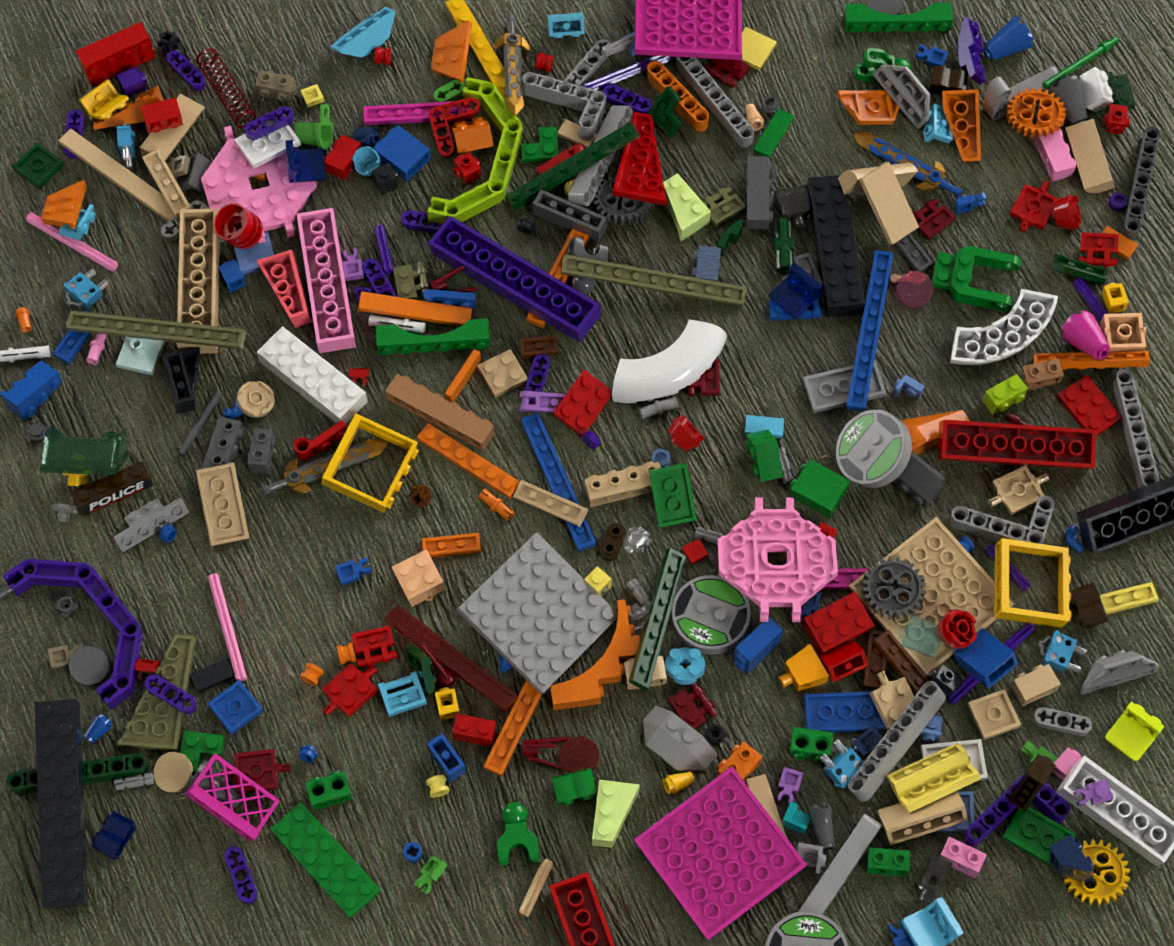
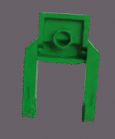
(955, 273)

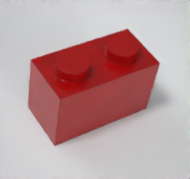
(162, 115)
(340, 160)
(843, 660)
(474, 730)

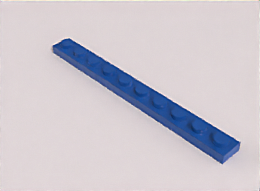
(869, 331)

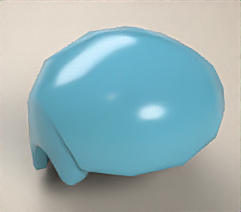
(366, 160)

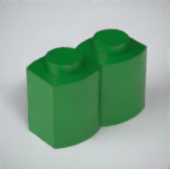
(574, 786)

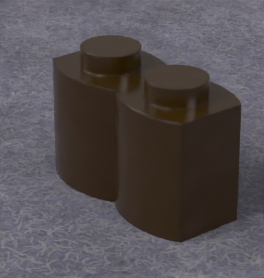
(947, 80)
(1089, 606)

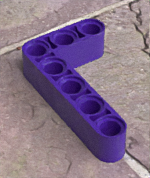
(996, 816)

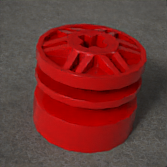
(238, 226)

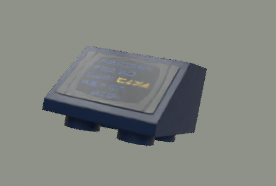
(1070, 861)

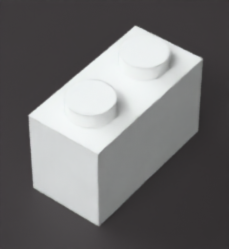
(1096, 89)

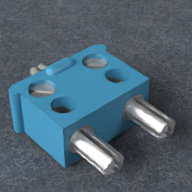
(126, 143)
(84, 290)
(1060, 649)
(843, 765)

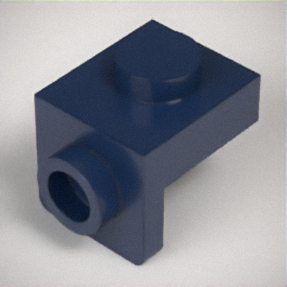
(366, 136)
(867, 741)

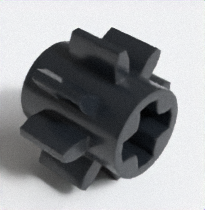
(168, 41)

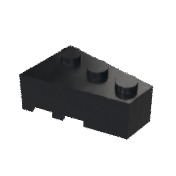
(182, 377)

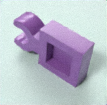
(352, 266)
(790, 782)
(1096, 792)

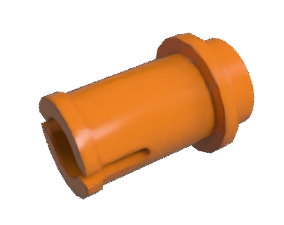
(23, 319)

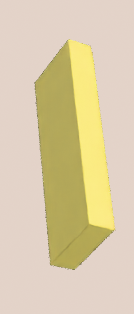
(1129, 598)

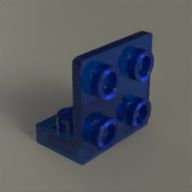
(304, 164)
(796, 291)

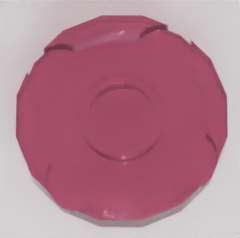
(914, 289)

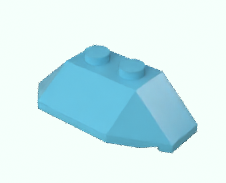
(367, 34)

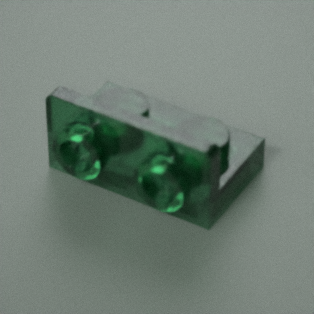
(1121, 90)

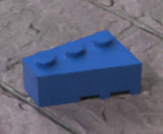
(31, 391)

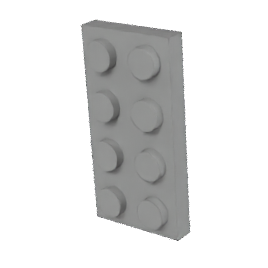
(832, 388)

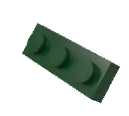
(1079, 269)

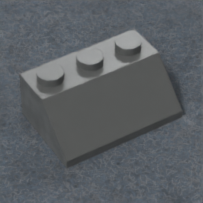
(919, 481)

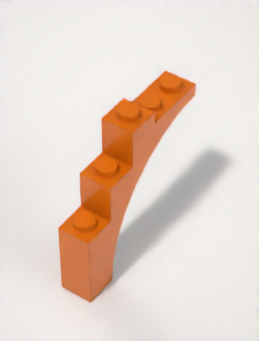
(588, 687)

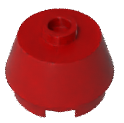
(1067, 213)
(684, 434)
(957, 629)

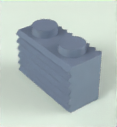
(707, 263)

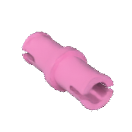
(97, 345)

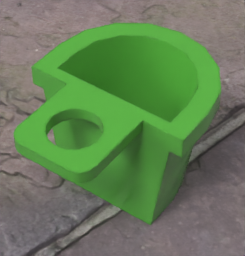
(316, 133)

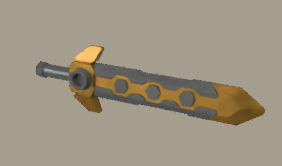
(512, 47)
(298, 477)

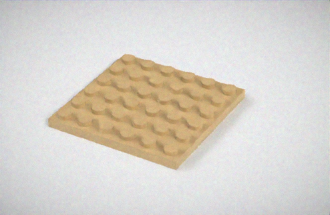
(951, 583)

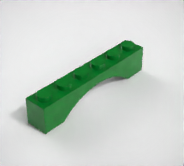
(864, 19)
(395, 340)

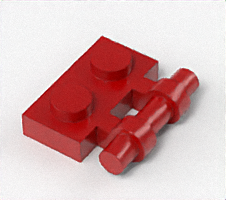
(1099, 243)
(374, 640)

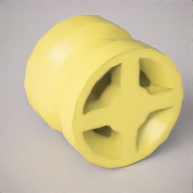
(437, 786)

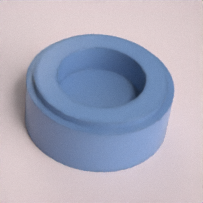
(661, 456)

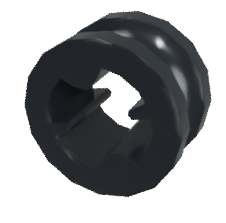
(526, 226)

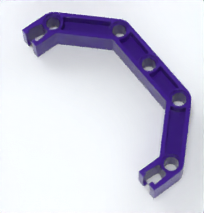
(69, 575)

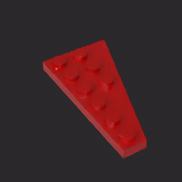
(640, 167)

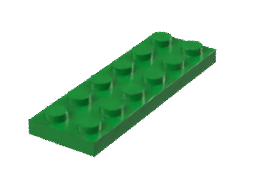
(325, 860)

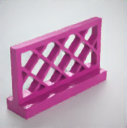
(221, 811)

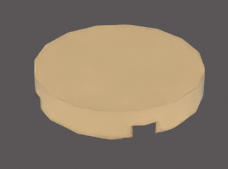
(255, 399)
(173, 771)

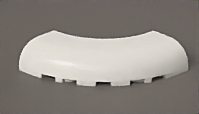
(1006, 335)
(670, 369)

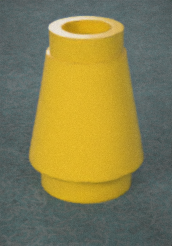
(677, 782)

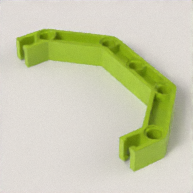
(483, 196)

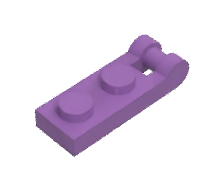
(543, 401)

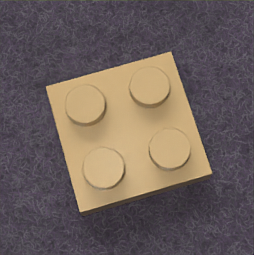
(502, 373)
(994, 714)

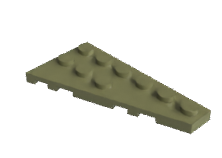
(155, 722)

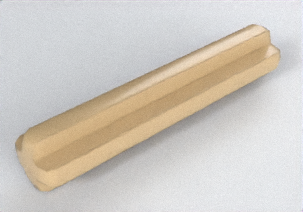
(535, 887)

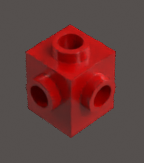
(1116, 119)
(467, 168)

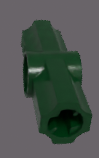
(783, 245)

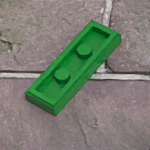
(773, 133)

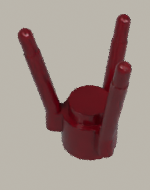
(440, 284)
(445, 677)
(532, 747)

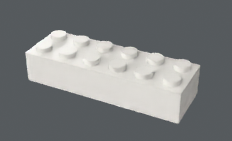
(312, 376)
(1125, 815)

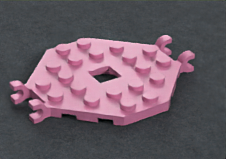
(275, 205)
(746, 566)

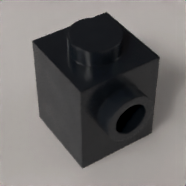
(385, 178)
(945, 679)

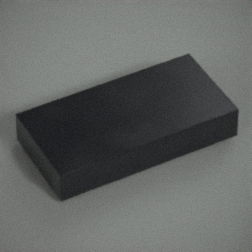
(212, 675)

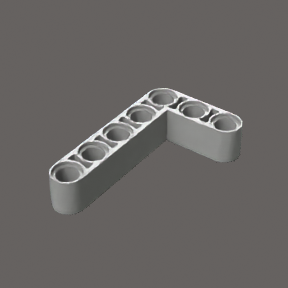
(998, 92)
(569, 95)
(1006, 527)

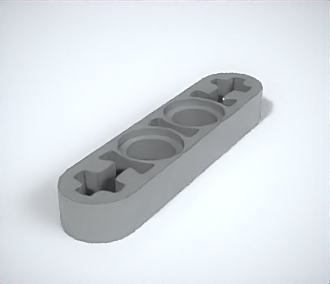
(585, 65)

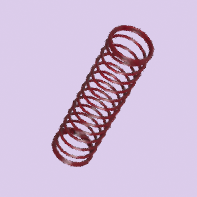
(238, 117)

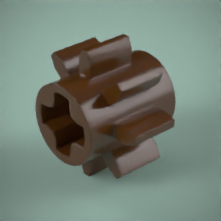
(421, 495)

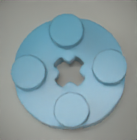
(685, 655)

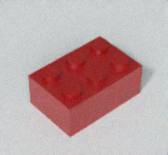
(837, 623)

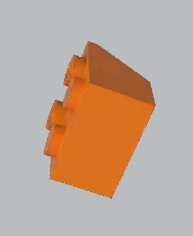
(471, 134)

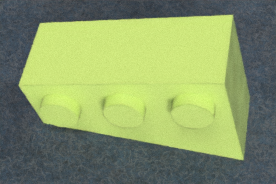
(685, 207)
(612, 808)

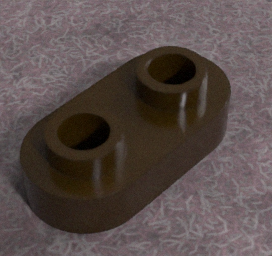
(612, 540)

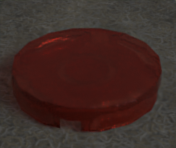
(578, 754)

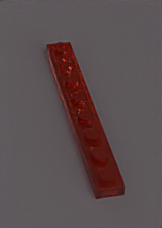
(451, 658)

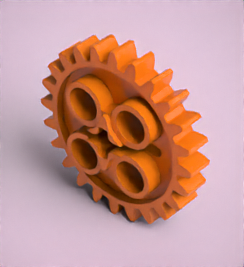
(1049, 116)

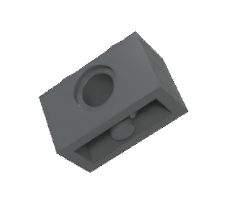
(261, 451)

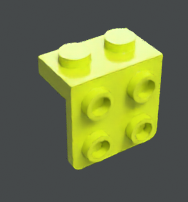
(1134, 731)

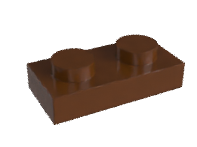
(538, 345)

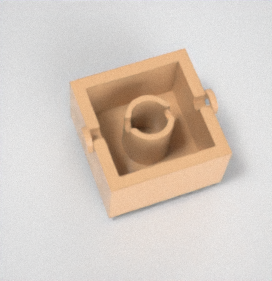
(1124, 331)
(419, 578)

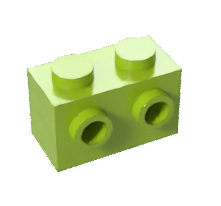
(1005, 394)

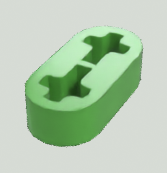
(449, 92)

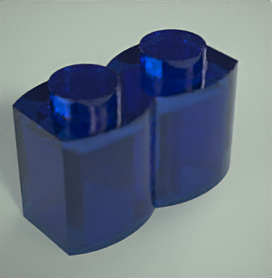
(114, 835)

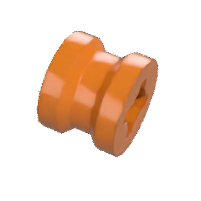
(346, 653)
(311, 674)

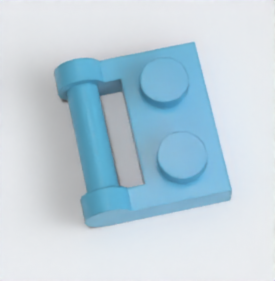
(403, 699)

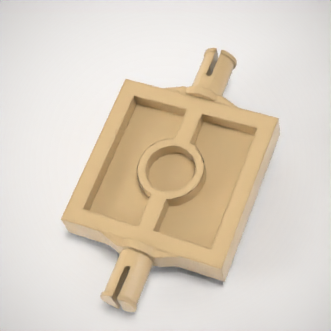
(1018, 490)
(891, 698)

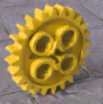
(1103, 889)

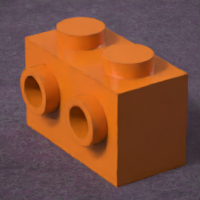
(742, 759)

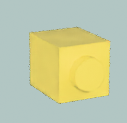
(599, 581)

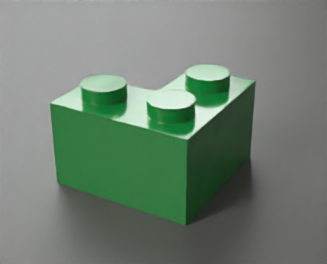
(766, 455)

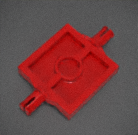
(1033, 206)
(349, 690)

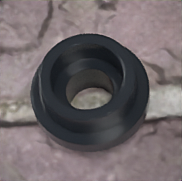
(715, 728)

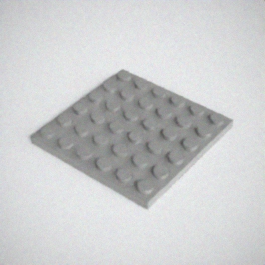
(538, 613)

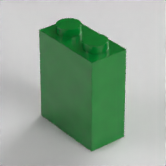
(819, 488)

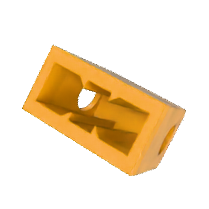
(804, 670)

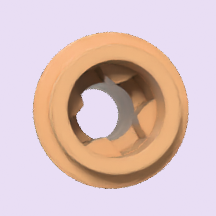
(754, 117)

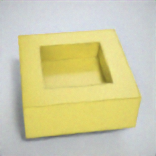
(312, 95)

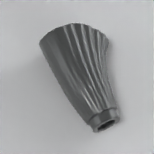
(822, 825)

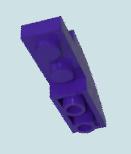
(969, 49)

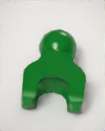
(872, 65)
(516, 834)

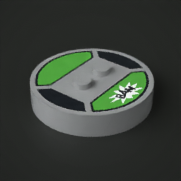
(873, 448)
(710, 615)
(806, 929)

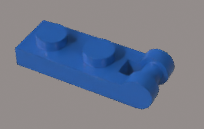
(452, 298)
(778, 313)

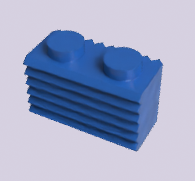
(446, 757)

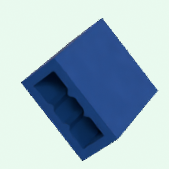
(402, 152)
(757, 646)
(986, 658)

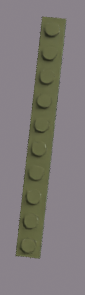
(653, 280)
(156, 330)

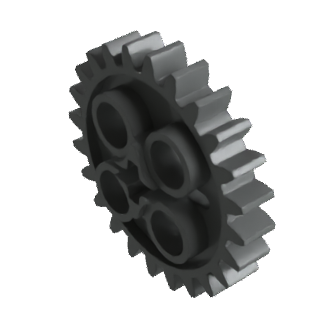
(609, 205)
(892, 604)

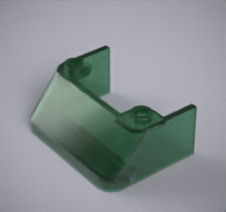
(83, 454)

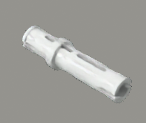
(418, 327)
(44, 351)

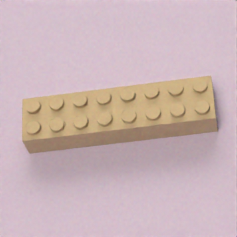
(198, 272)

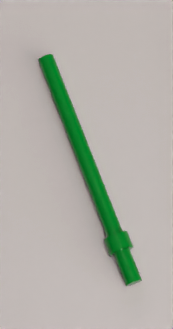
(1103, 47)

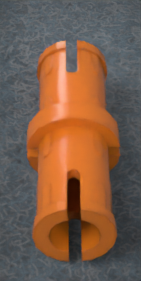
(496, 505)

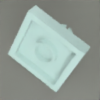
(140, 355)

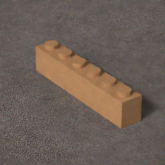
(440, 412)

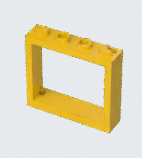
(380, 431)
(1002, 608)

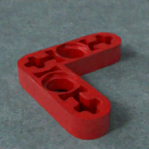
(447, 117)

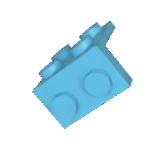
(933, 925)

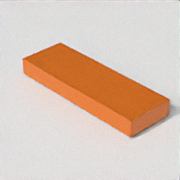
(463, 376)
(452, 545)

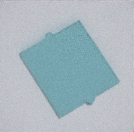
(922, 637)

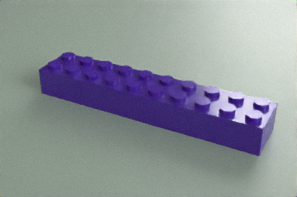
(515, 279)

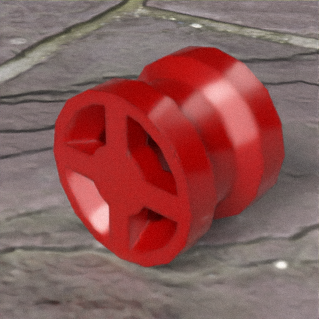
(382, 55)
(544, 62)

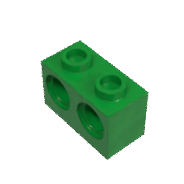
(811, 739)
(330, 795)
(887, 862)

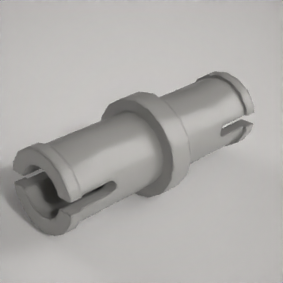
(658, 407)

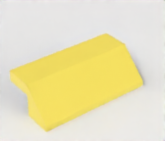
(933, 777)

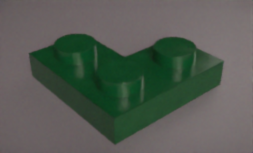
(662, 112)
(422, 664)

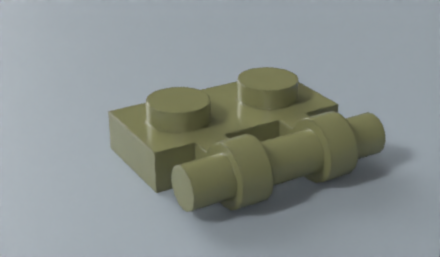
(725, 209)
(405, 280)

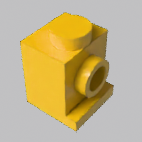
(1115, 297)
(449, 711)

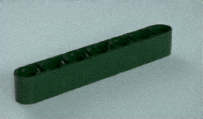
(107, 774)

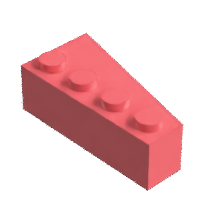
(286, 281)

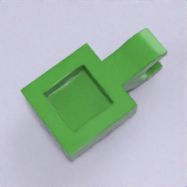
(1030, 750)
(431, 871)

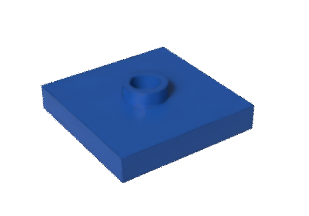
(235, 707)

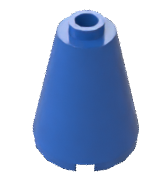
(1009, 40)

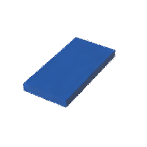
(841, 712)

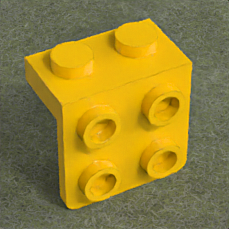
(103, 101)

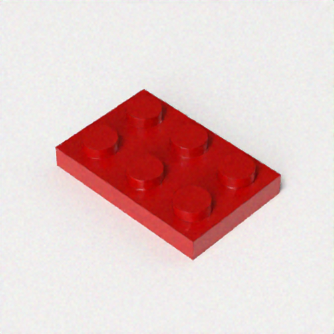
(582, 403)
(1089, 406)

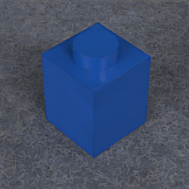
(232, 275)

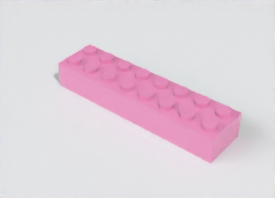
(326, 280)

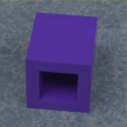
(132, 82)

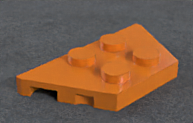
(451, 52)
(869, 106)
(64, 206)

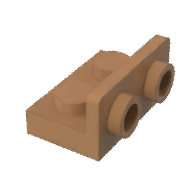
(1042, 374)

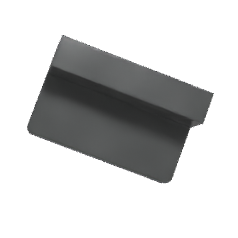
(197, 168)

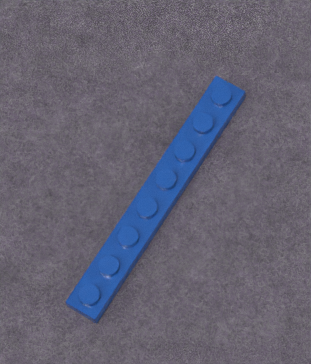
(555, 476)

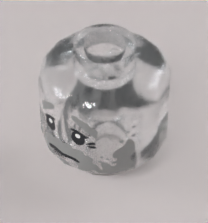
(636, 540)

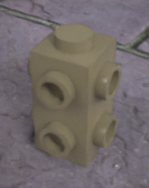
(276, 86)

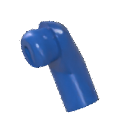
(233, 412)
(1071, 538)

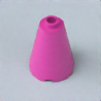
(1086, 335)

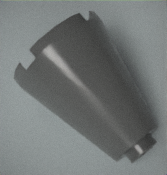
(1071, 93)
(218, 782)

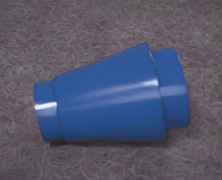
(98, 727)

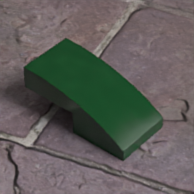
(731, 235)

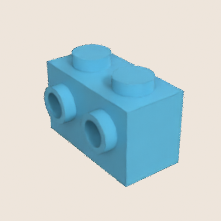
(566, 24)

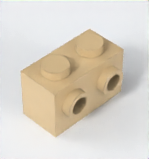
(1035, 684)

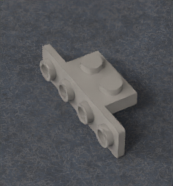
(148, 521)

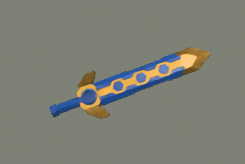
(930, 177)

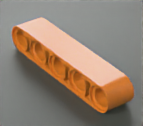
(691, 115)

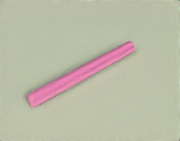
(75, 244)
(227, 627)

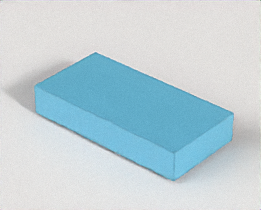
(761, 423)

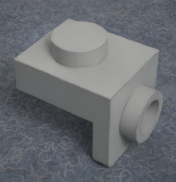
(812, 855)

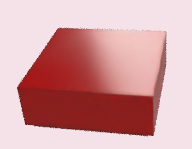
(695, 551)

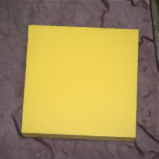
(756, 48)

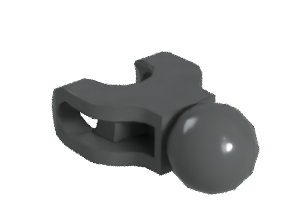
(576, 248)

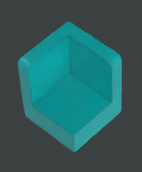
(796, 819)

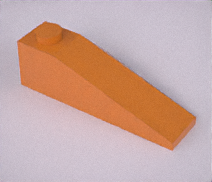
(131, 112)
(963, 118)
(925, 429)

